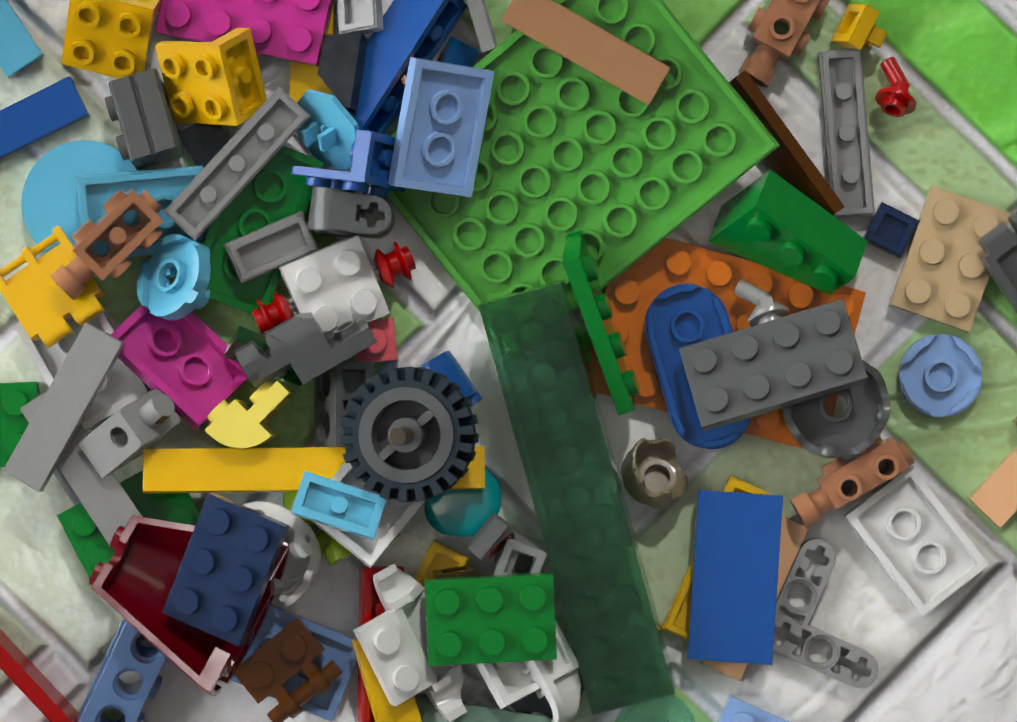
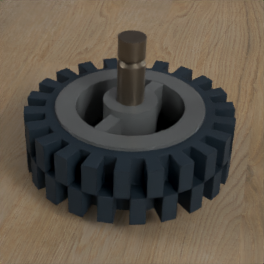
(409, 434)

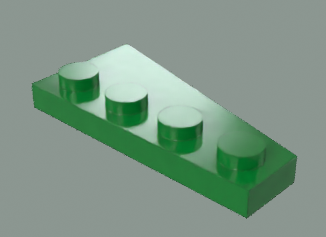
(597, 318)

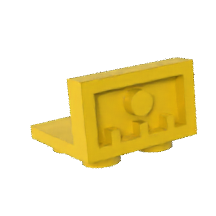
(109, 35)
(213, 79)

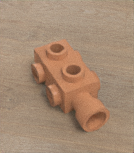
(775, 46)
(119, 236)
(861, 473)

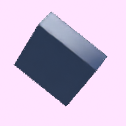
(890, 230)

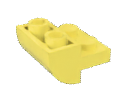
(244, 426)

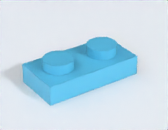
(338, 505)

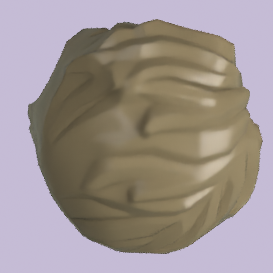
(653, 474)

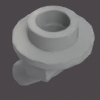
(765, 308)

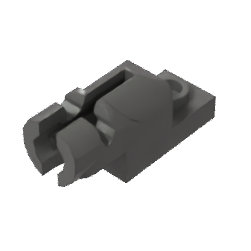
(303, 346)

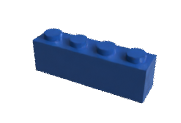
(409, 31)

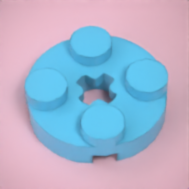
(188, 291)

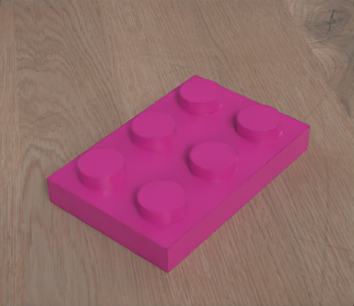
(180, 361)

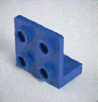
(370, 167)

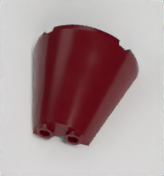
(138, 586)

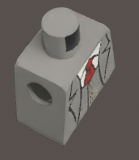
(146, 425)

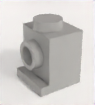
(520, 555)

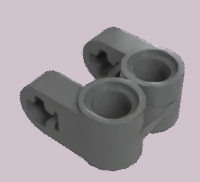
(339, 214)

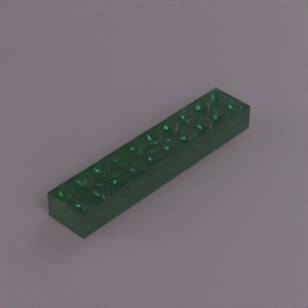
(578, 496)

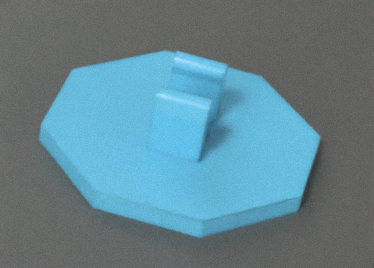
(328, 130)

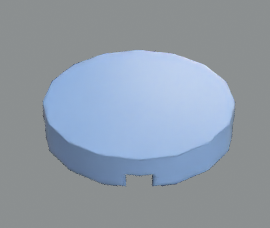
(940, 375)

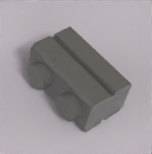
(145, 119)

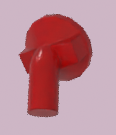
(895, 99)

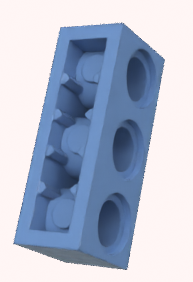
(111, 692)

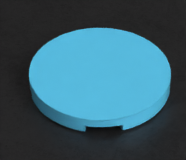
(51, 188)

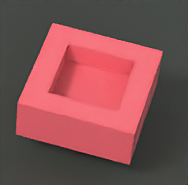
(385, 348)

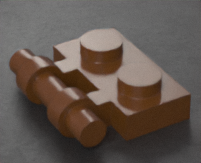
(280, 660)

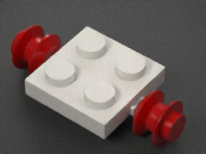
(336, 286)

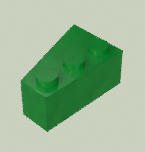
(789, 234)

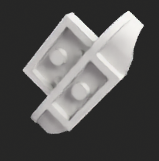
(399, 648)
(554, 679)

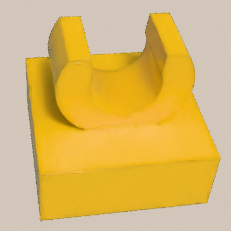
(858, 28)

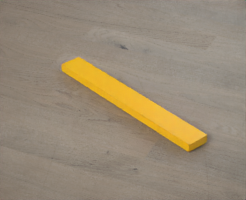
(257, 469)

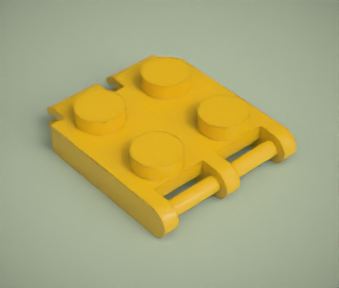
(38, 300)

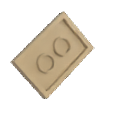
(942, 264)

